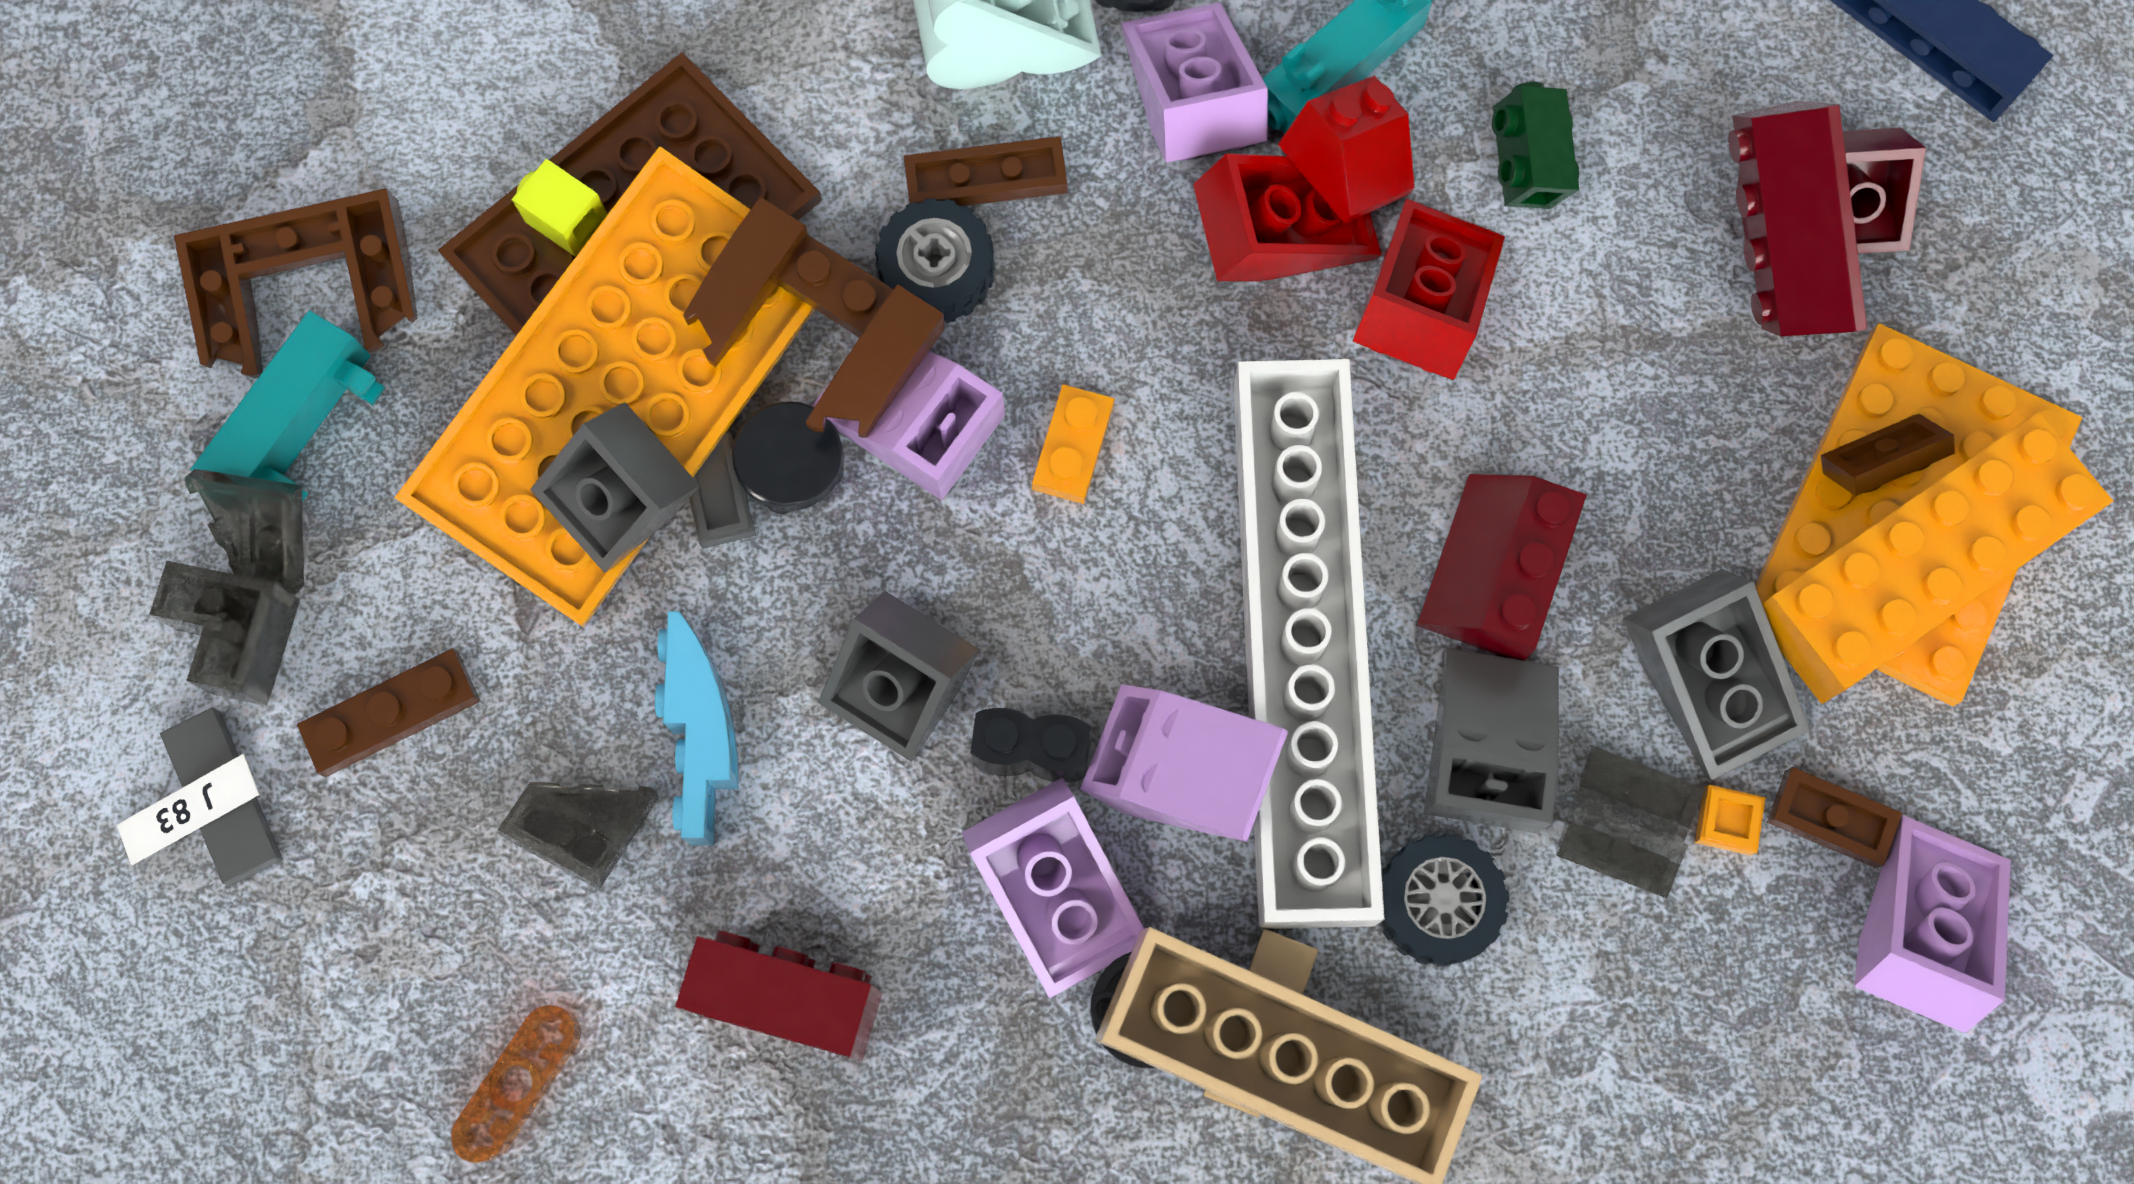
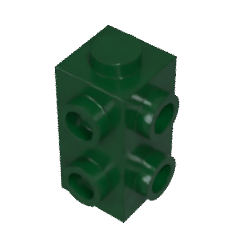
(1535, 146)

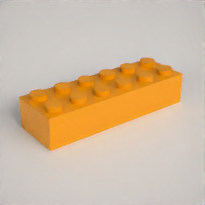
(1932, 557)

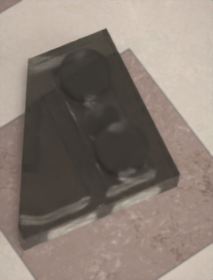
(255, 524)
(578, 826)

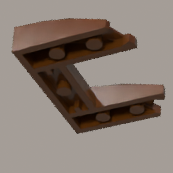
(777, 251)
(225, 257)

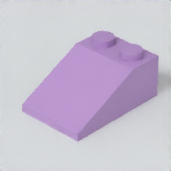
(1196, 82)
(1054, 886)
(1937, 927)

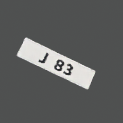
(187, 809)

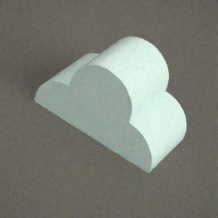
(993, 40)

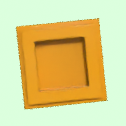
(1730, 820)

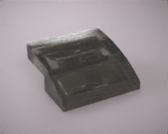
(1629, 821)

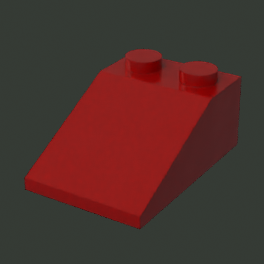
(1273, 223)
(1430, 290)

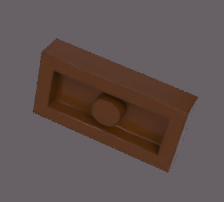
(1888, 454)
(1834, 817)

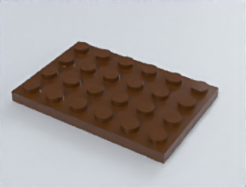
(674, 109)

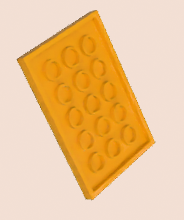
(1888, 384)

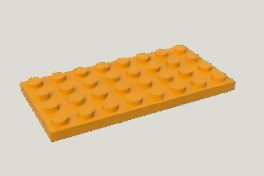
(597, 341)

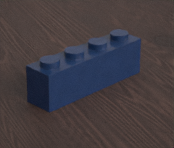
(1957, 45)

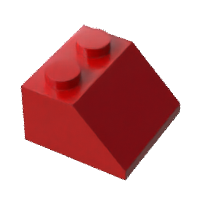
(1353, 148)

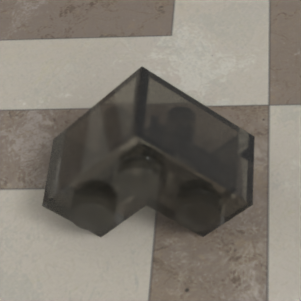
(239, 624)

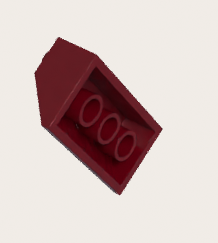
(1798, 219)

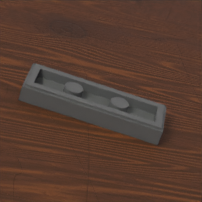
(241, 838)

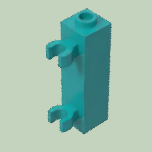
(1340, 54)
(290, 402)

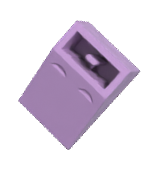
(932, 424)
(1183, 763)

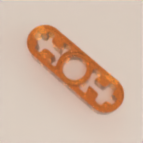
(502, 1129)

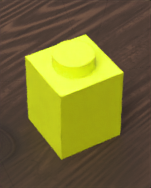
(559, 206)

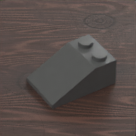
(1718, 671)

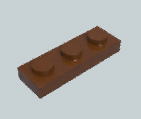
(988, 172)
(388, 713)

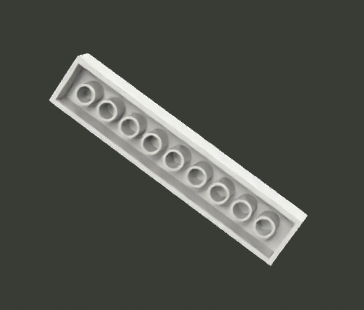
(1307, 644)

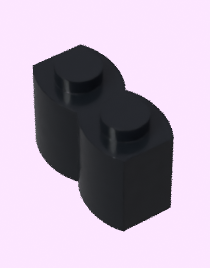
(1014, 744)

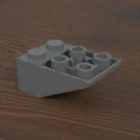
(1495, 742)

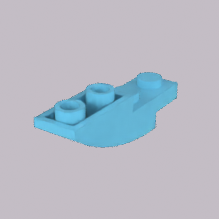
(696, 706)

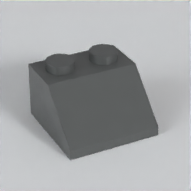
(614, 485)
(897, 674)

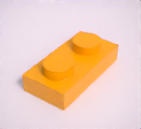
(1073, 444)

